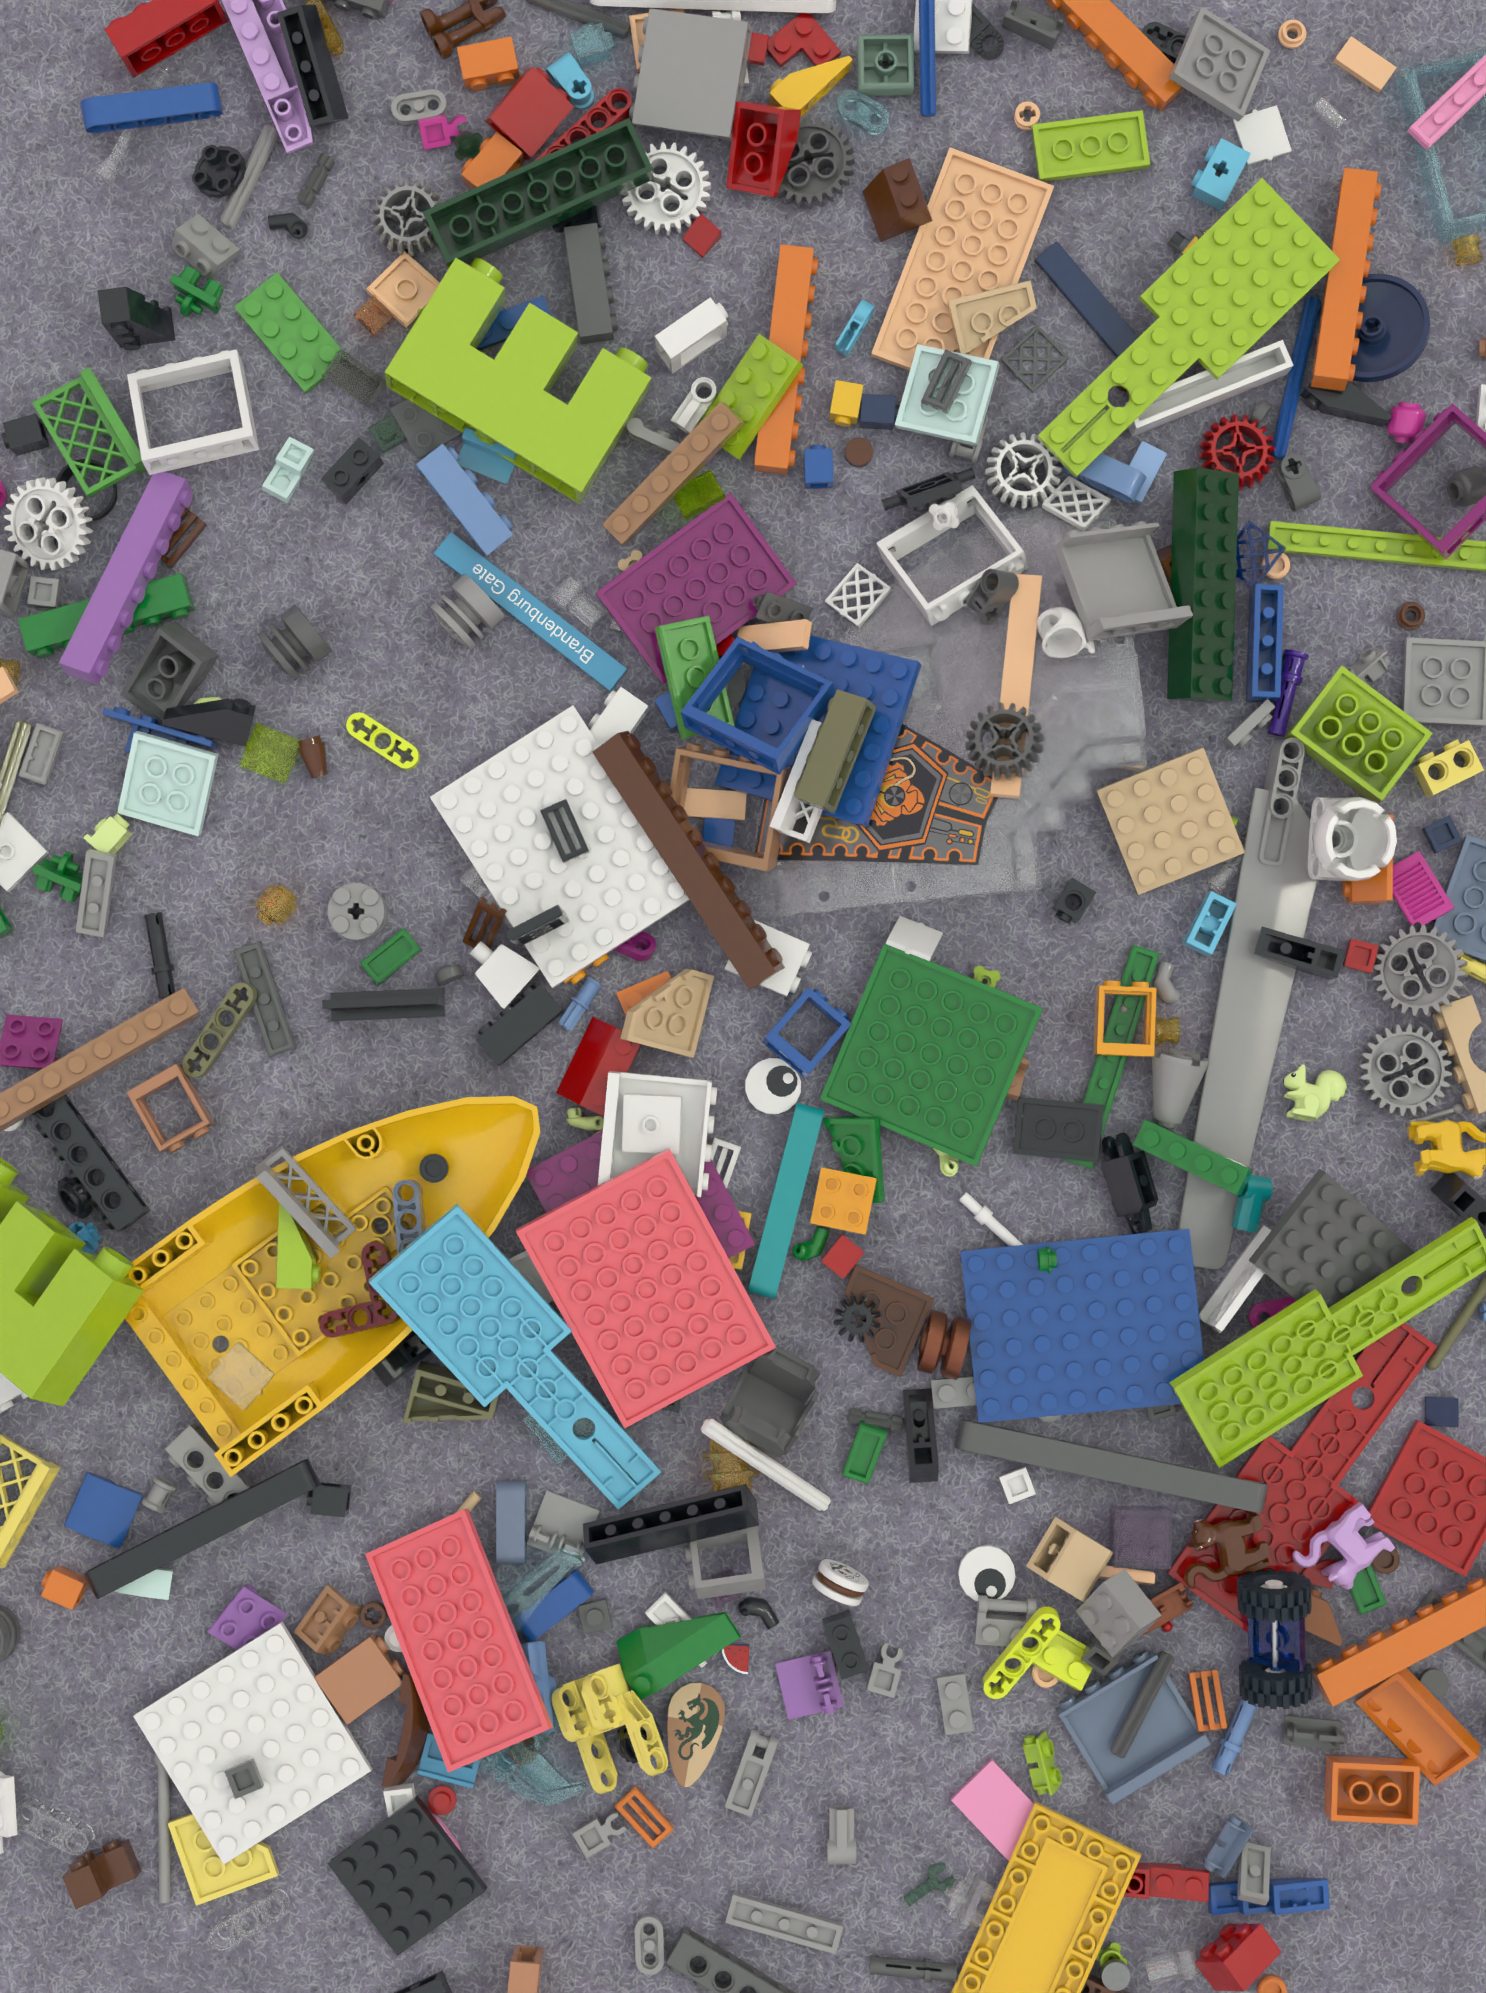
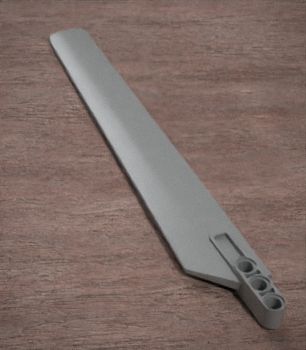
(1251, 998)

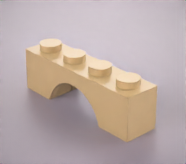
(1457, 1026)

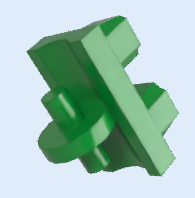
(186, 284)
(62, 872)

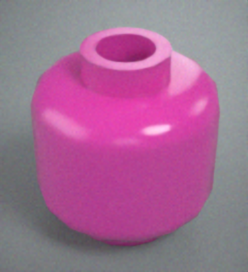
(1406, 421)

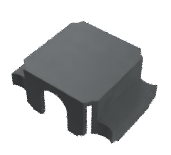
(771, 1401)

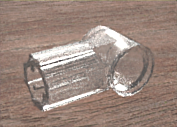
(575, 600)
(1173, 1964)

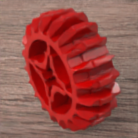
(1248, 450)

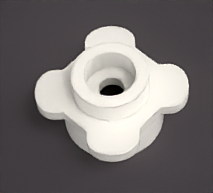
(947, 508)

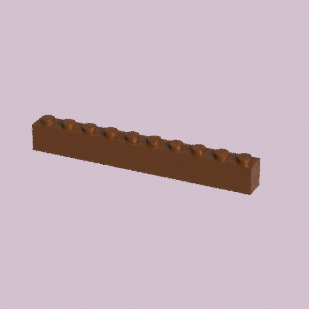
(689, 859)

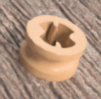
(1020, 110)

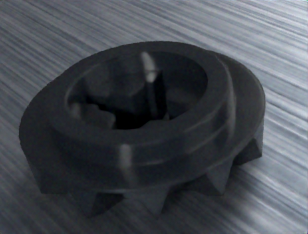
(74, 1198)

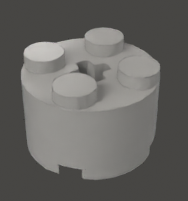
(368, 924)

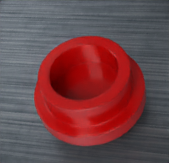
(442, 1800)

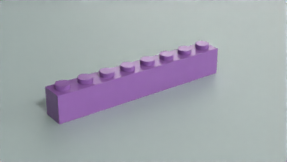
(126, 577)

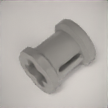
(159, 1494)

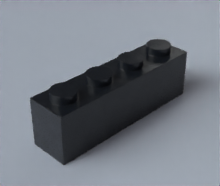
(312, 65)

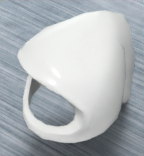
(1066, 622)

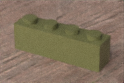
(835, 751)

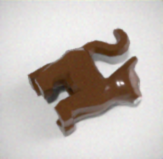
(1231, 1547)

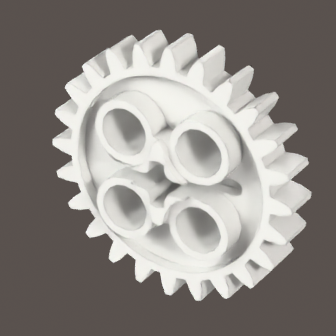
(678, 167)
(48, 523)

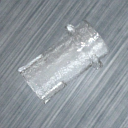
(1329, 113)

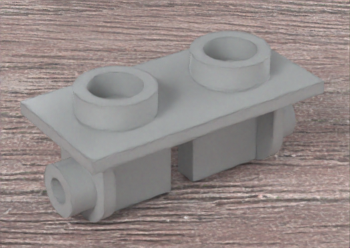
(1370, 663)

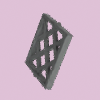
(1050, 344)

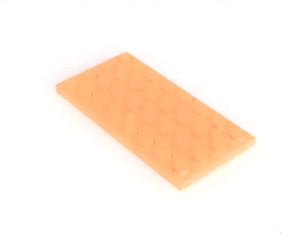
(975, 244)

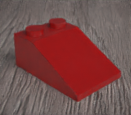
(761, 146)

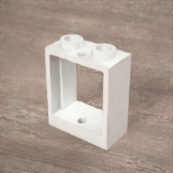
(692, 334)

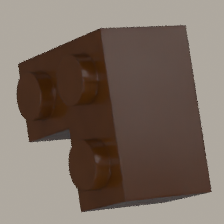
(97, 1873)

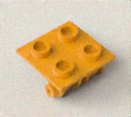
(843, 1200)

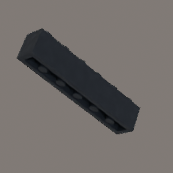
(670, 1524)

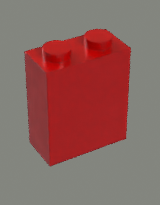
(529, 111)

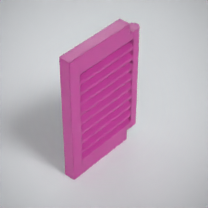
(1419, 891)

